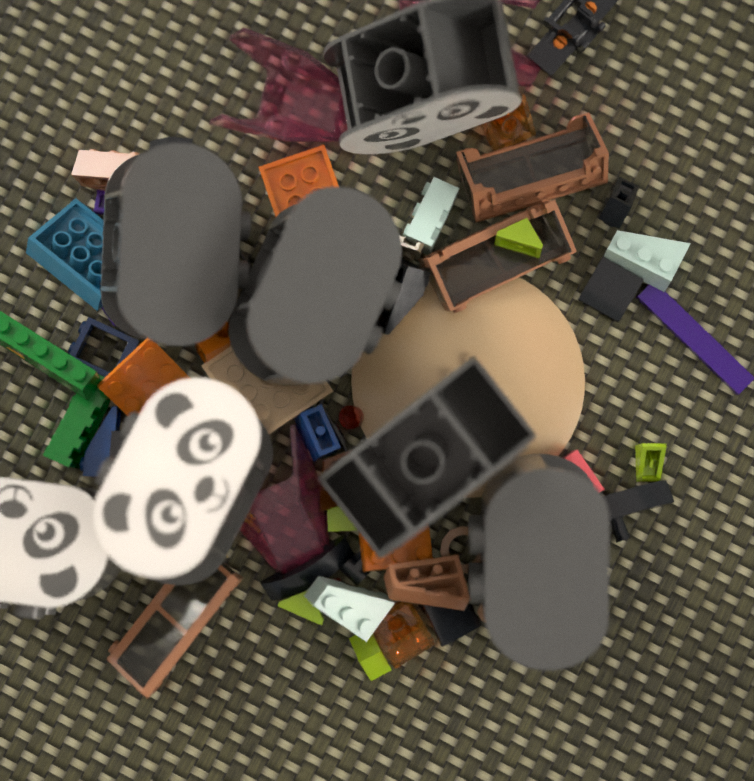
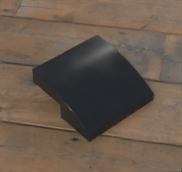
(610, 289)
(451, 623)

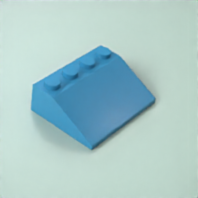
(72, 250)

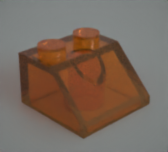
(510, 128)
(403, 634)

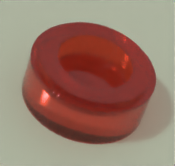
(351, 417)

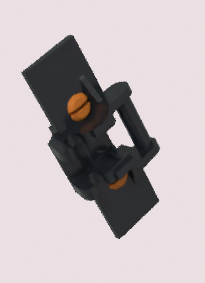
(575, 35)

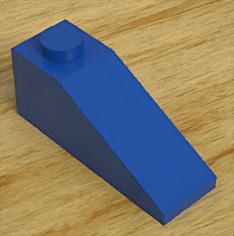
(99, 447)

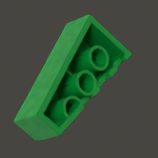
(77, 429)

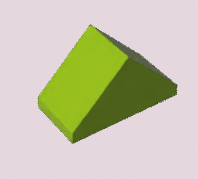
(520, 238)
(649, 461)
(303, 607)
(370, 656)

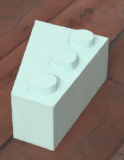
(431, 213)
(647, 257)
(350, 605)

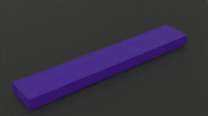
(696, 338)

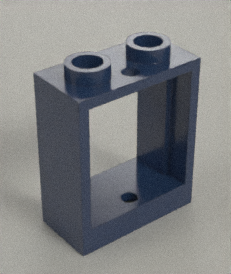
(85, 330)

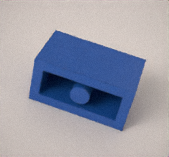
(317, 433)

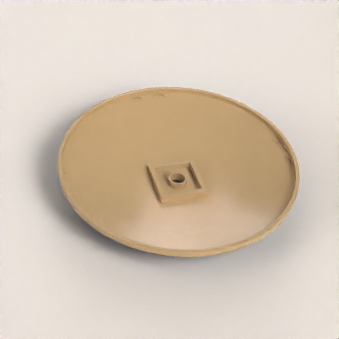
(515, 338)

